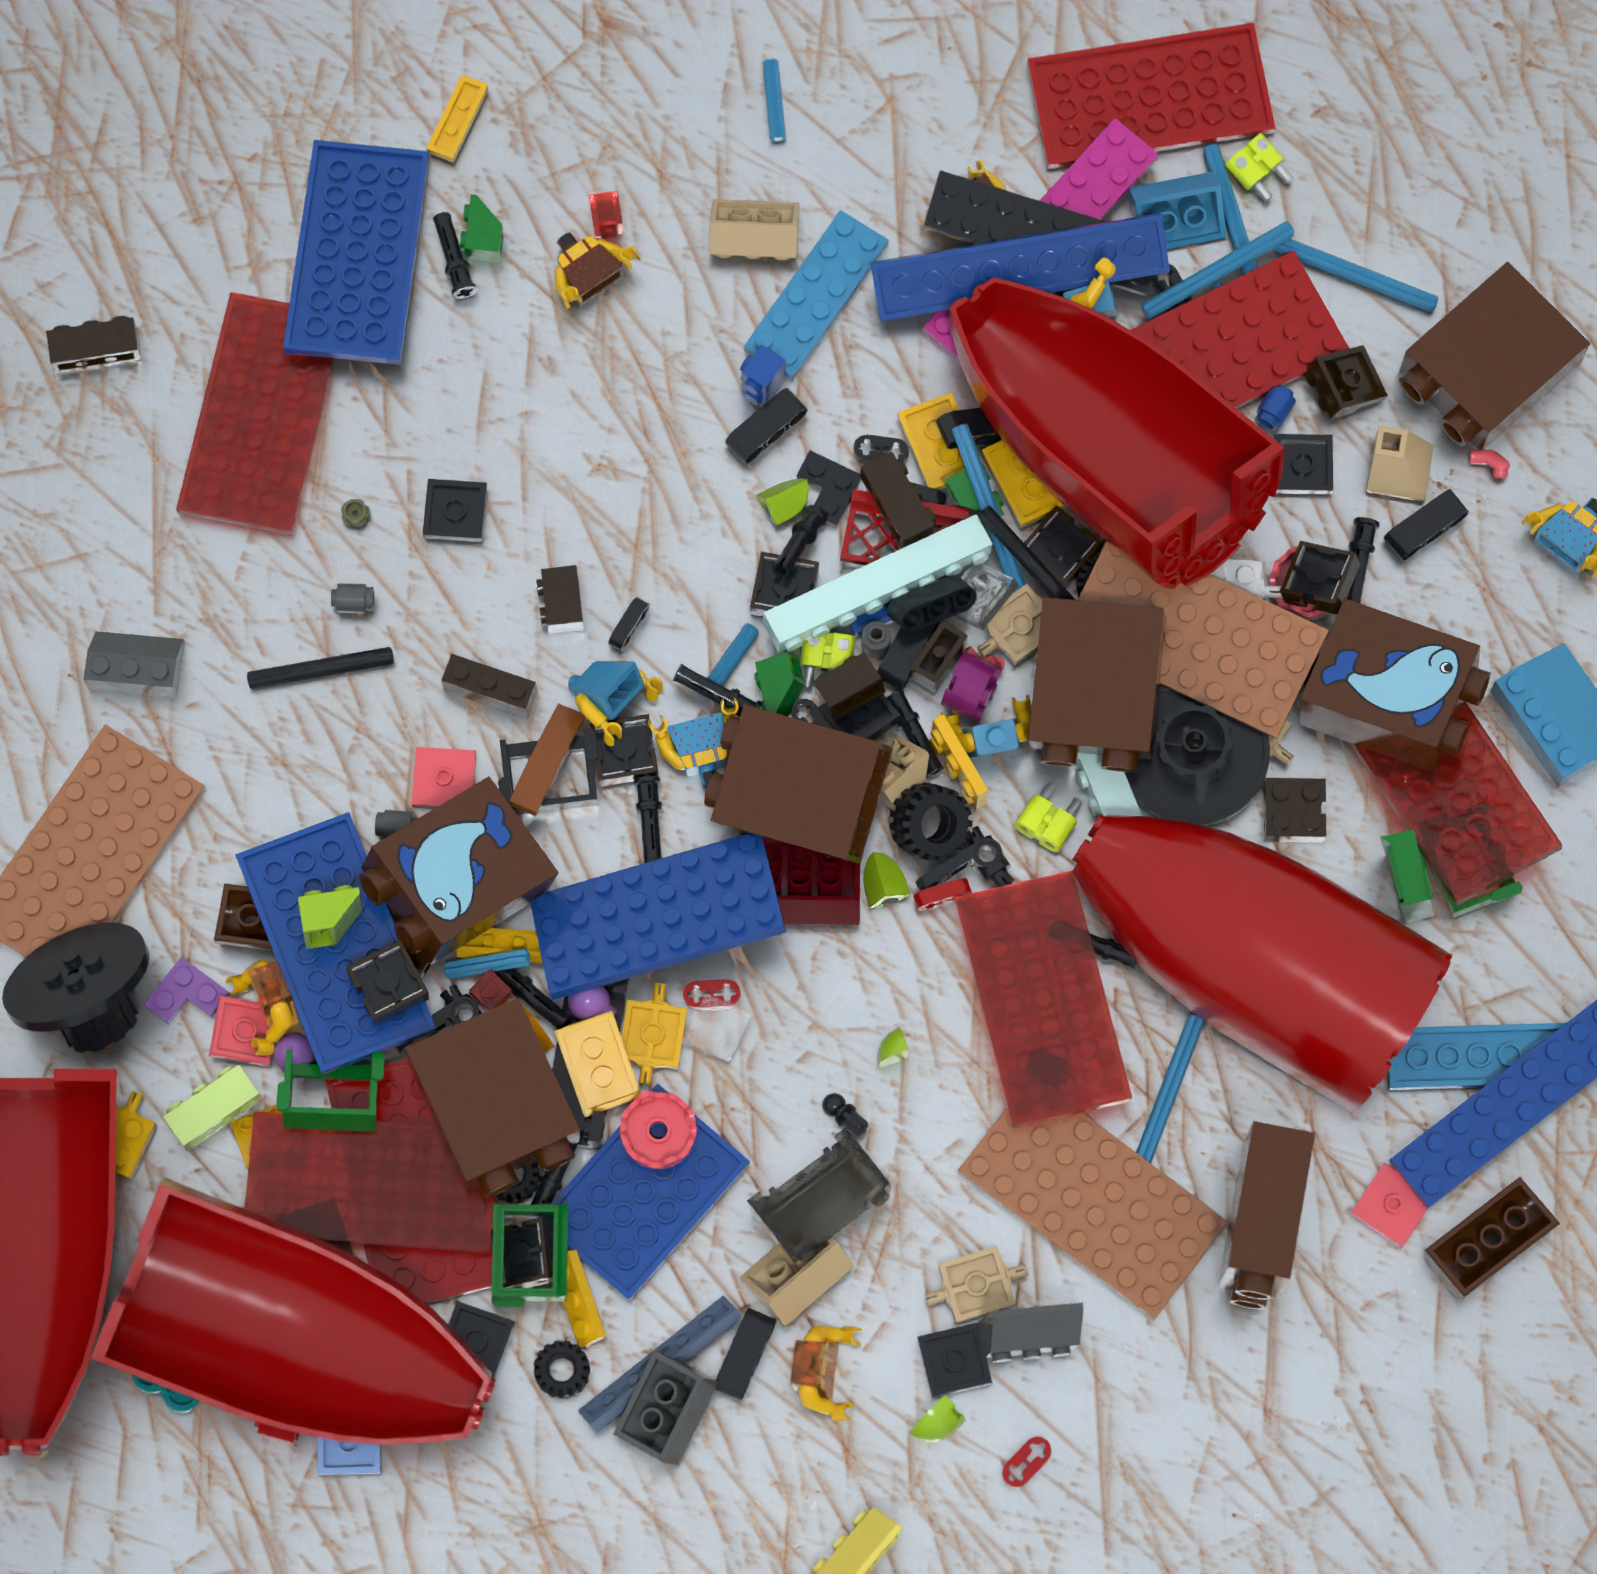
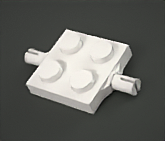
(1247, 576)

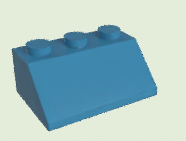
(1188, 207)

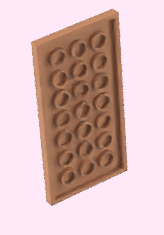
(1219, 641)
(93, 842)
(1097, 1204)

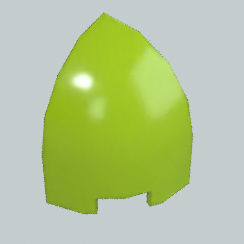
(785, 499)
(883, 880)
(892, 1049)
(938, 1422)

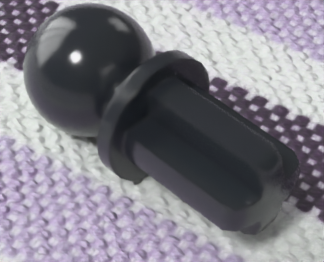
(835, 1106)

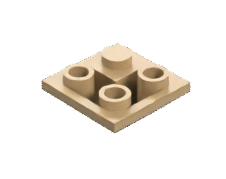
(1400, 464)
(905, 768)

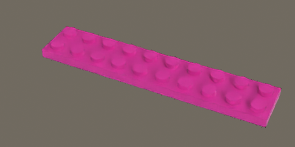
(1087, 187)

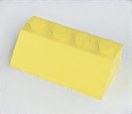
(863, 1547)

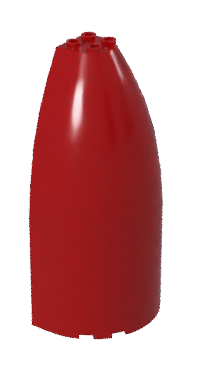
(1116, 429)
(1263, 948)
(52, 1243)
(286, 1330)

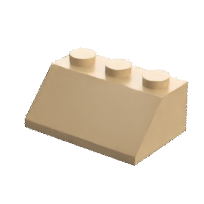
(754, 229)
(790, 1286)

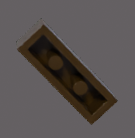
(93, 344)
(898, 499)
(489, 686)

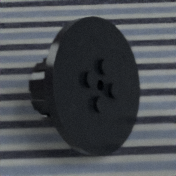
(1202, 782)
(80, 985)

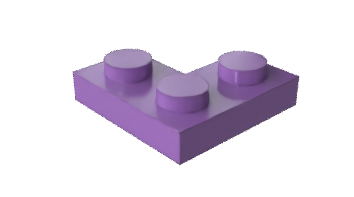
(183, 985)

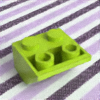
(328, 915)

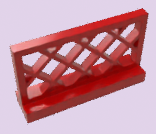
(863, 504)

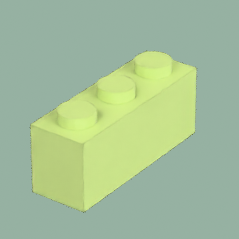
(212, 1106)

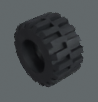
(952, 825)

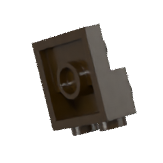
(1345, 381)

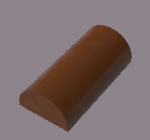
(239, 920)
(1490, 1239)

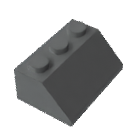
(134, 664)
(1031, 1331)
(665, 1408)

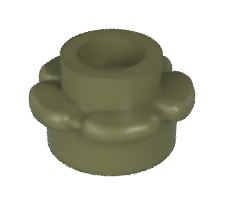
(351, 506)

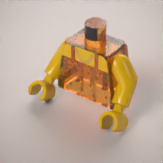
(273, 1001)
(815, 1369)

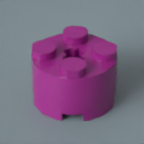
(971, 686)

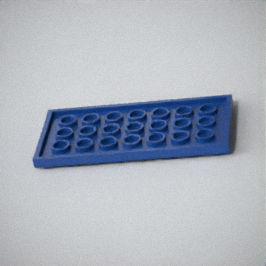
(356, 252)
(656, 915)
(317, 977)

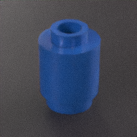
(1275, 407)

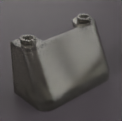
(821, 1198)

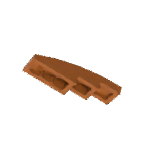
(546, 760)

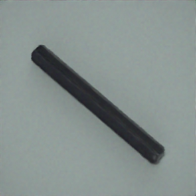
(1023, 554)
(320, 667)

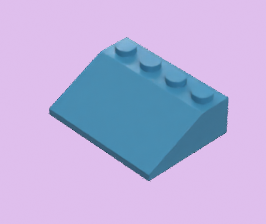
(1553, 711)

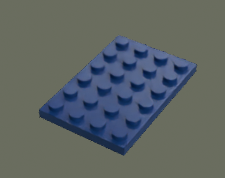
(635, 1216)

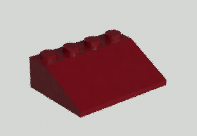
(814, 885)

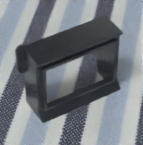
(585, 742)

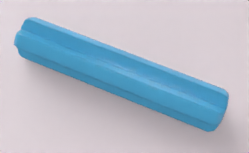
(774, 100)
(733, 654)
(484, 963)

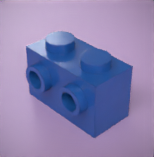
(762, 375)

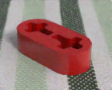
(941, 894)
(711, 987)
(1021, 1457)

